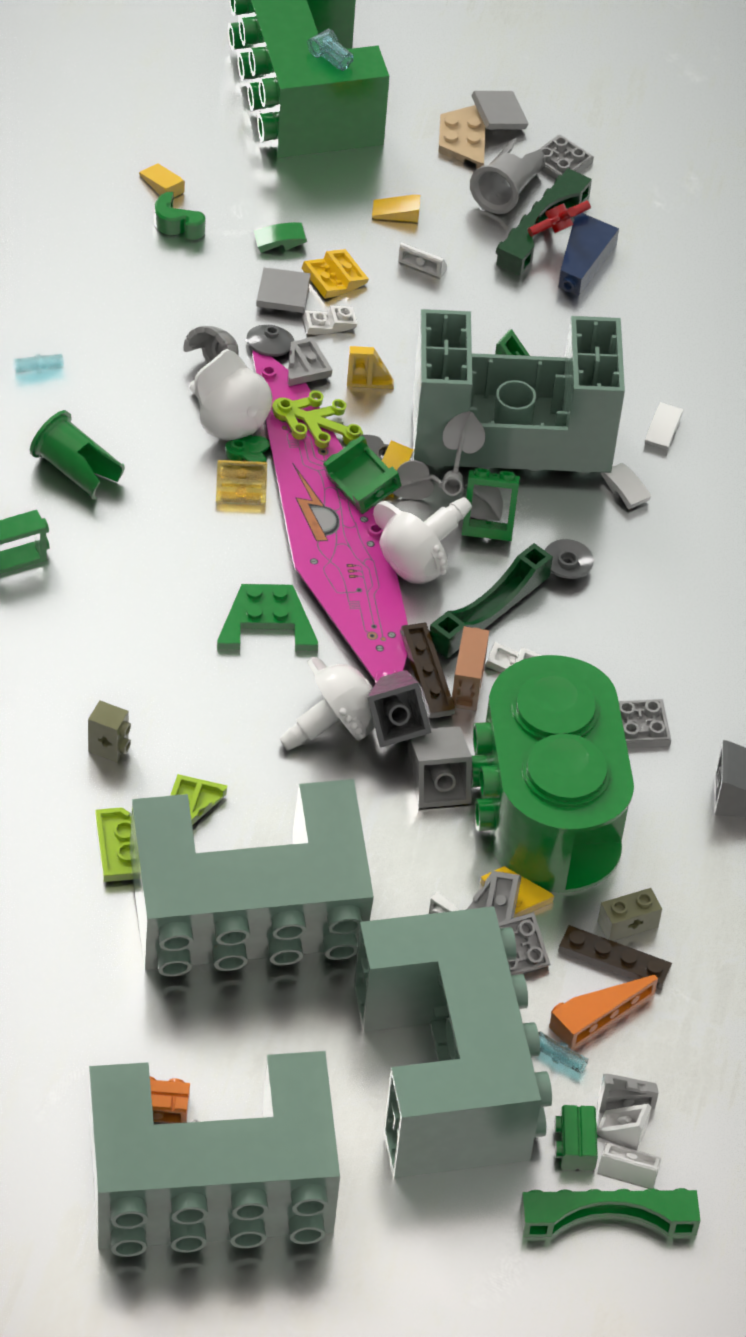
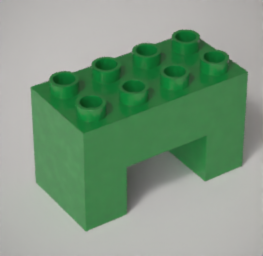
(305, 98)

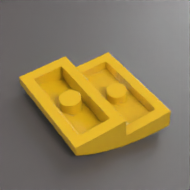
(335, 273)

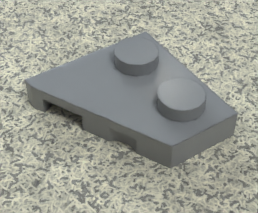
(307, 362)
(499, 891)
(625, 1092)

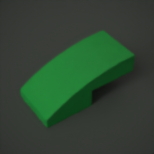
(288, 234)

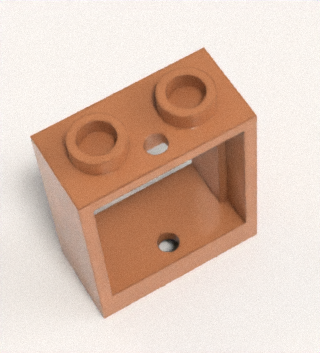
(470, 668)

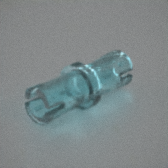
(38, 363)
(562, 1053)

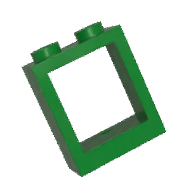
(20, 527)
(491, 529)

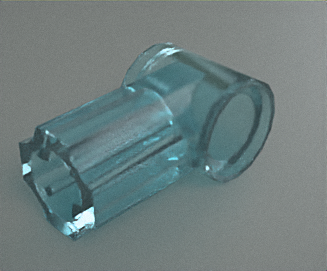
(327, 45)

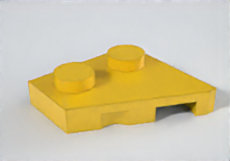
(367, 369)

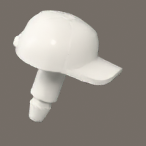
(231, 397)
(415, 545)
(344, 700)

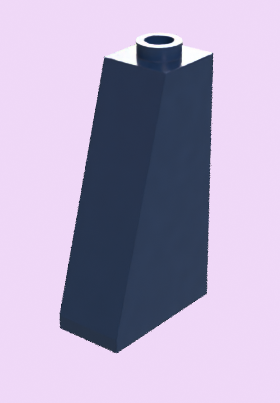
(586, 251)

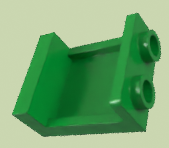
(361, 475)

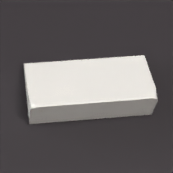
(422, 260)
(629, 1165)

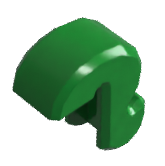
(178, 221)

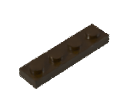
(427, 670)
(613, 956)

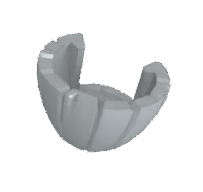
(211, 341)

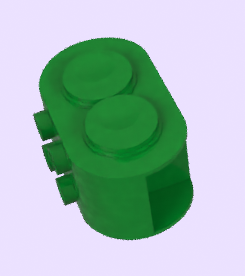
(553, 773)

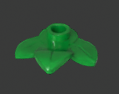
(247, 448)

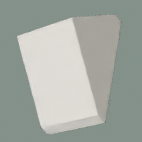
(625, 1125)

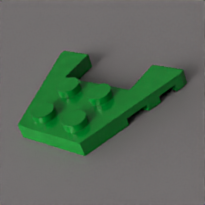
(267, 608)

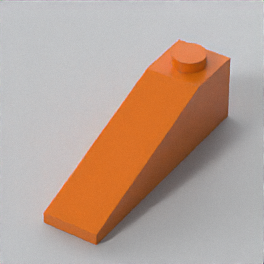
(593, 1011)

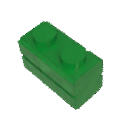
(577, 1137)

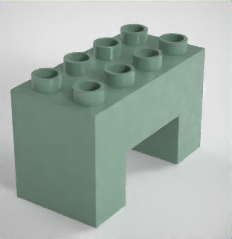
(532, 407)
(250, 899)
(482, 1093)
(214, 1176)

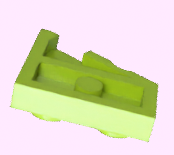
(201, 794)

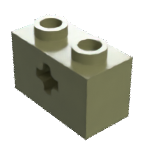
(109, 731)
(629, 914)

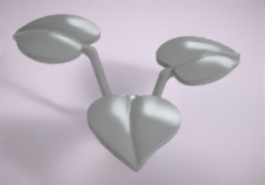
(466, 435)

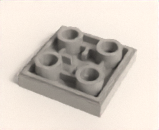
(499, 110)
(564, 154)
(283, 290)
(645, 723)
(529, 945)

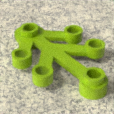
(289, 410)

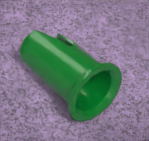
(74, 453)

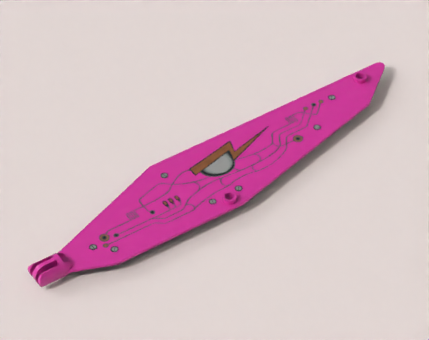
(332, 541)

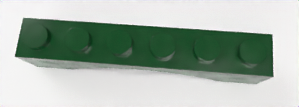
(517, 250)
(522, 577)

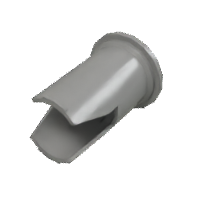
(487, 180)

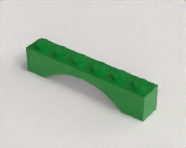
(669, 1211)

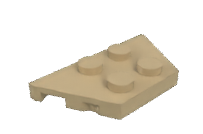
(463, 135)

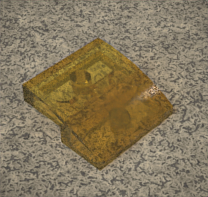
(241, 482)

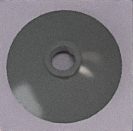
(269, 340)
(570, 558)

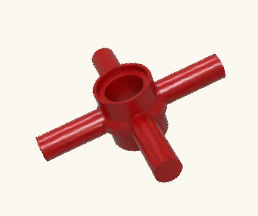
(559, 218)

